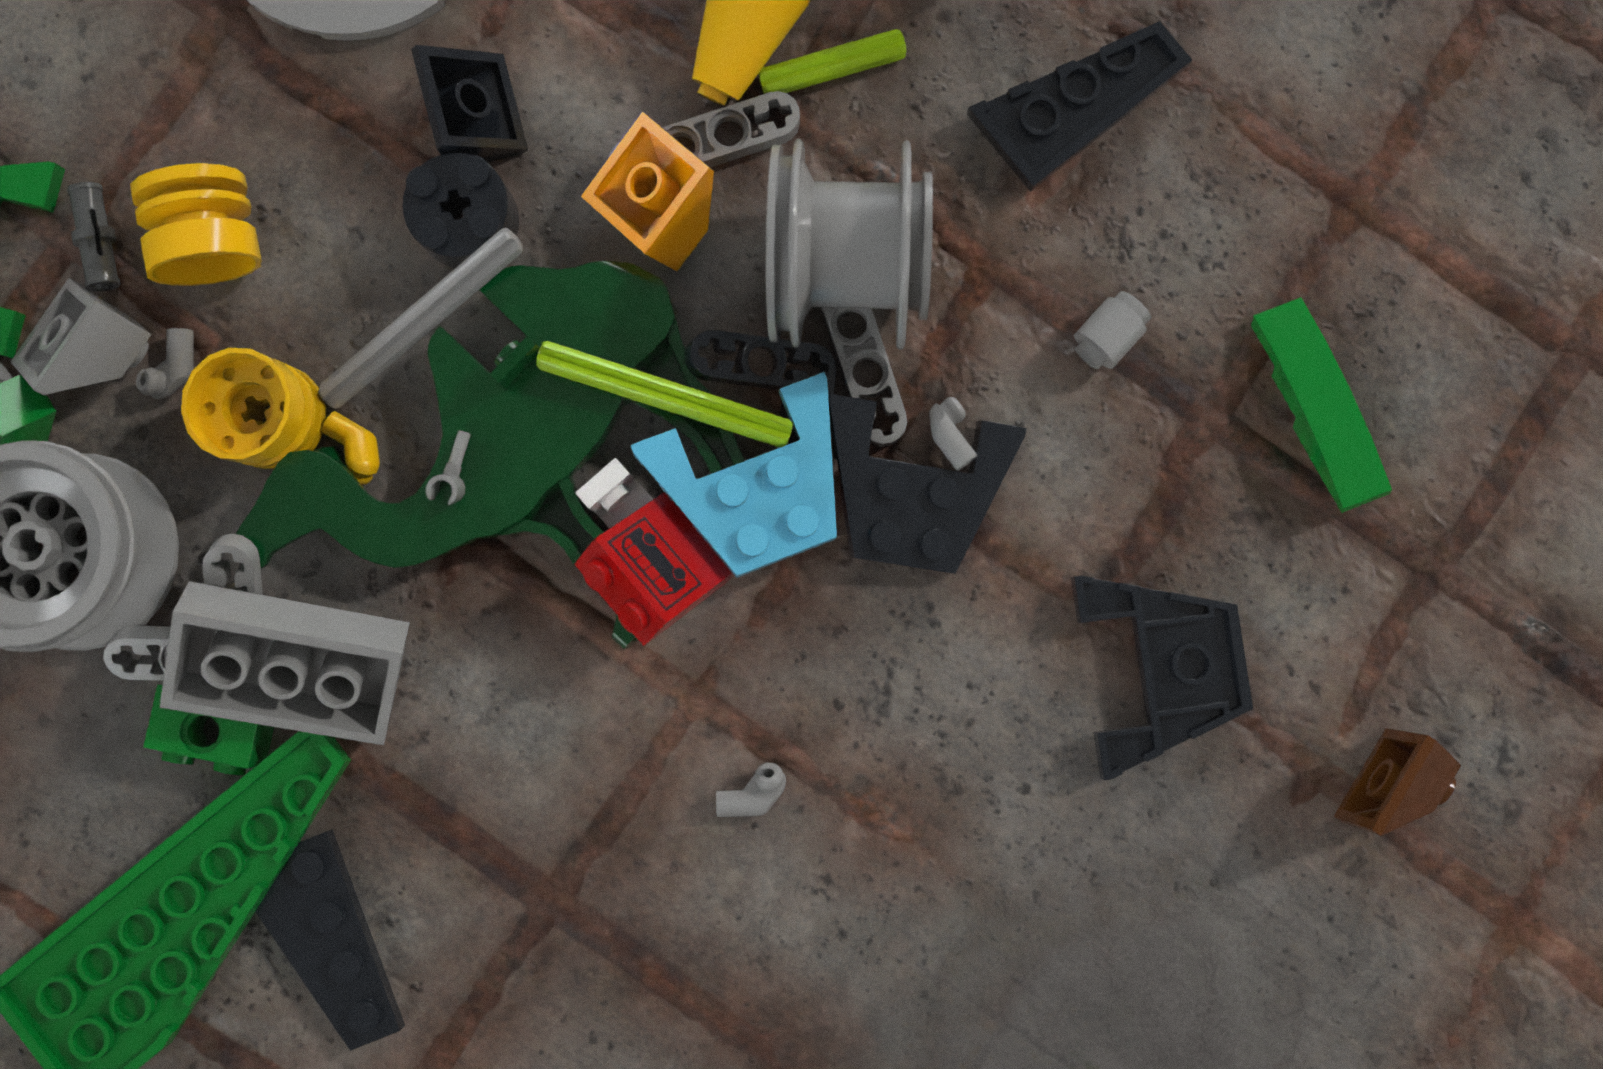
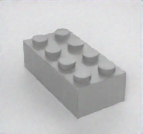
(282, 663)

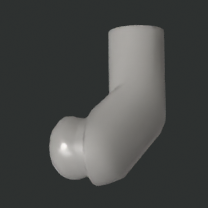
(756, 797)

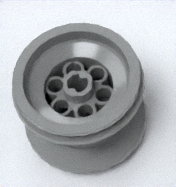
(845, 244)
(121, 566)

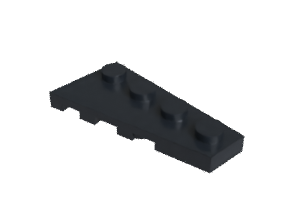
(1062, 113)
(328, 941)

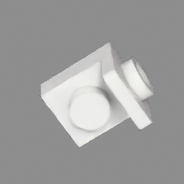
(613, 493)

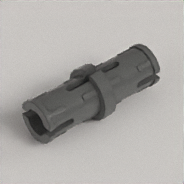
(93, 236)

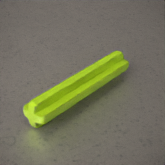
(833, 62)

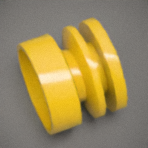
(195, 224)
(229, 400)

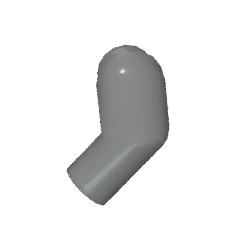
(174, 370)
(947, 436)

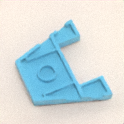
(765, 504)

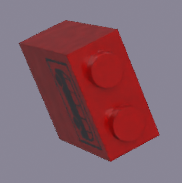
(652, 568)

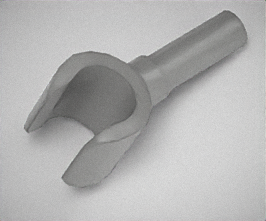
(451, 471)

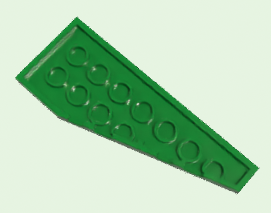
(143, 951)

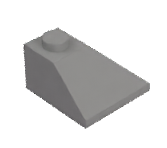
(79, 343)

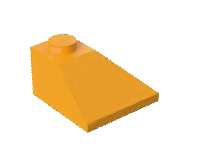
(654, 193)

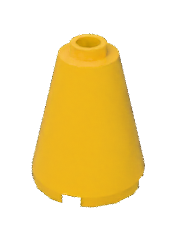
(738, 42)

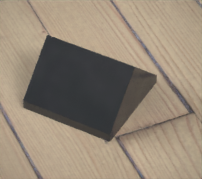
(469, 102)

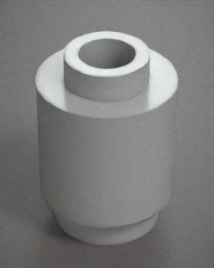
(1112, 330)

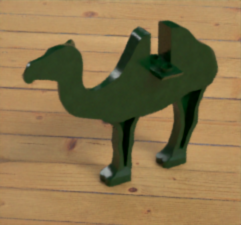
(523, 424)

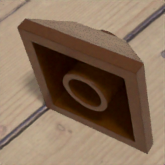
(1399, 783)

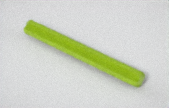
(664, 394)

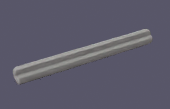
(421, 318)

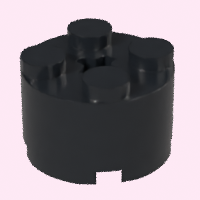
(437, 194)

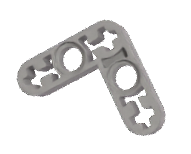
(146, 638)

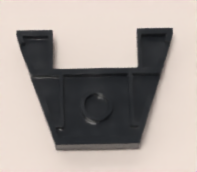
(913, 510)
(1187, 667)

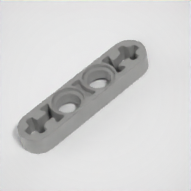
(702, 128)
(871, 348)

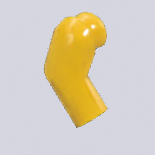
(359, 446)

